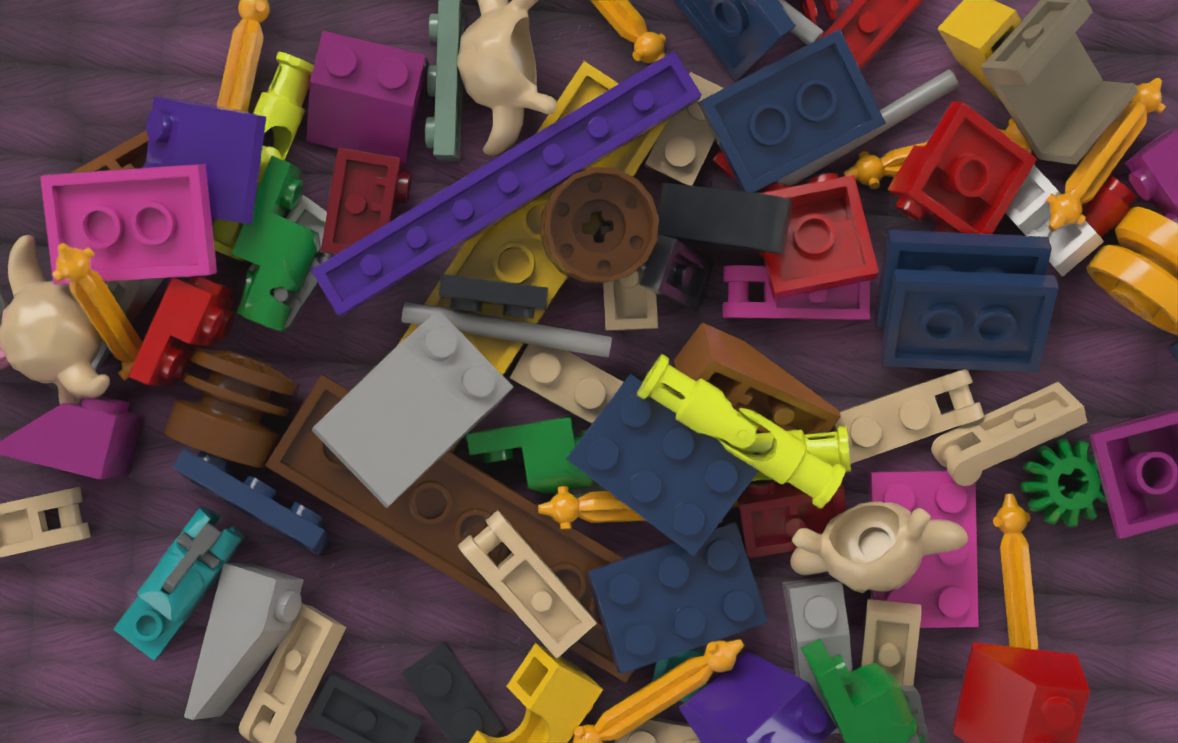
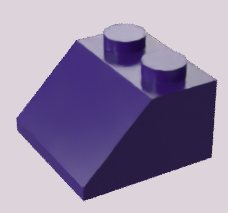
(214, 136)
(757, 706)

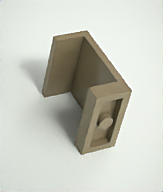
(1054, 84)

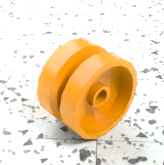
(1143, 269)

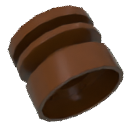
(616, 201)
(231, 407)

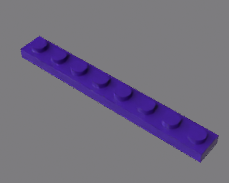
(506, 184)

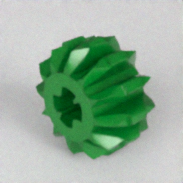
(1064, 503)

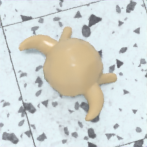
(501, 69)
(48, 330)
(874, 545)

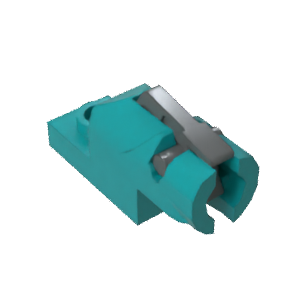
(178, 583)

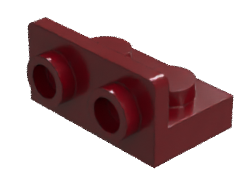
(363, 197)
(775, 512)

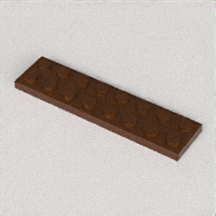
(442, 511)

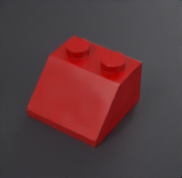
(1020, 696)

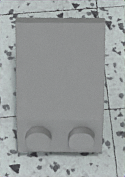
(412, 408)

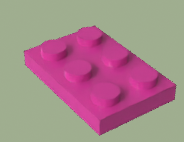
(133, 221)
(944, 581)

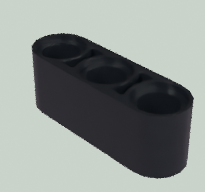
(724, 217)

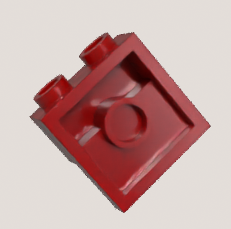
(962, 174)
(825, 238)
(187, 315)

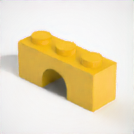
(554, 697)

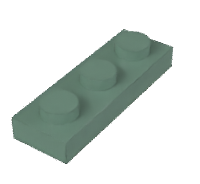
(445, 82)

